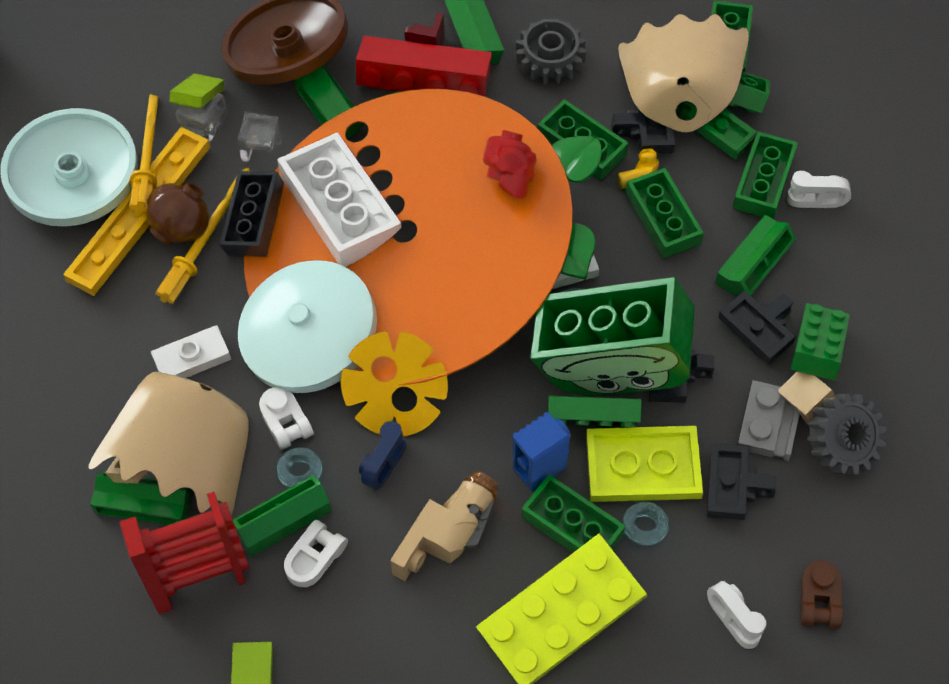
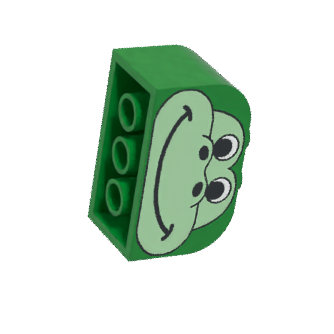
(616, 338)

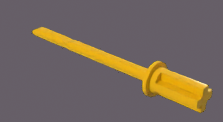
(143, 180)
(184, 267)

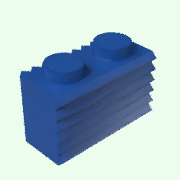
(540, 450)

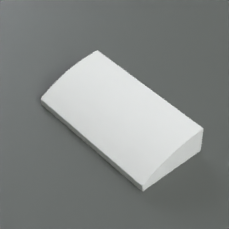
(338, 199)

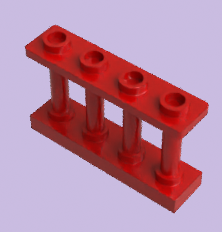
(163, 576)

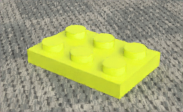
(643, 463)

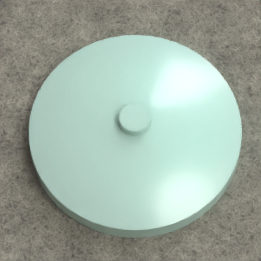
(69, 167)
(305, 325)

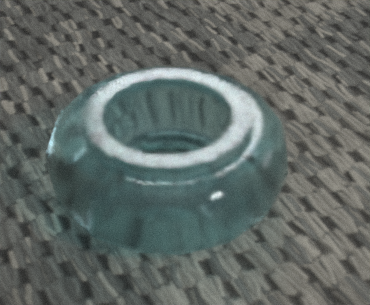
(294, 456)
(647, 509)

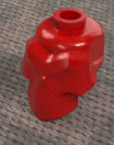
(510, 162)

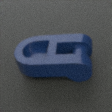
(379, 465)

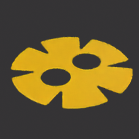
(408, 357)

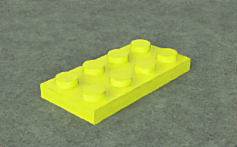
(561, 611)

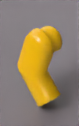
(647, 164)

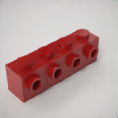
(421, 66)

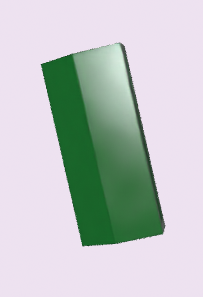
(475, 27)
(325, 97)
(755, 256)
(139, 501)
(282, 515)

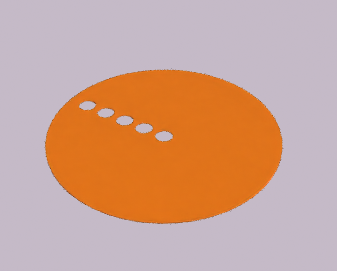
(477, 252)

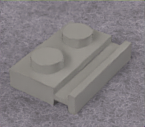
(768, 422)

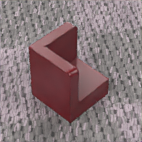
(427, 34)

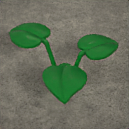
(580, 160)

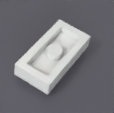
(192, 353)

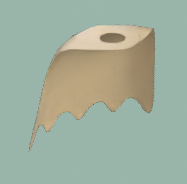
(701, 52)
(181, 436)

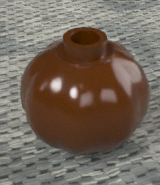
(177, 213)

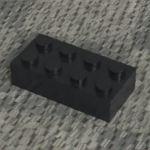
(252, 213)

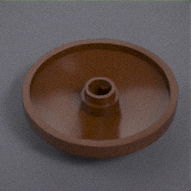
(284, 39)

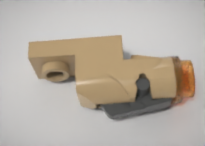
(447, 528)

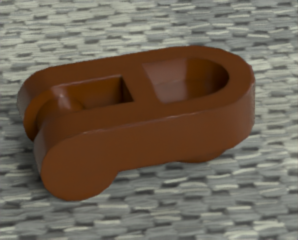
(821, 583)

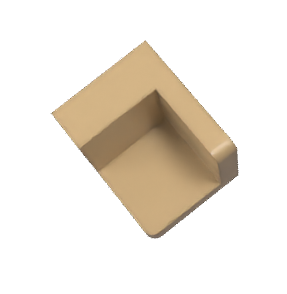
(805, 394)

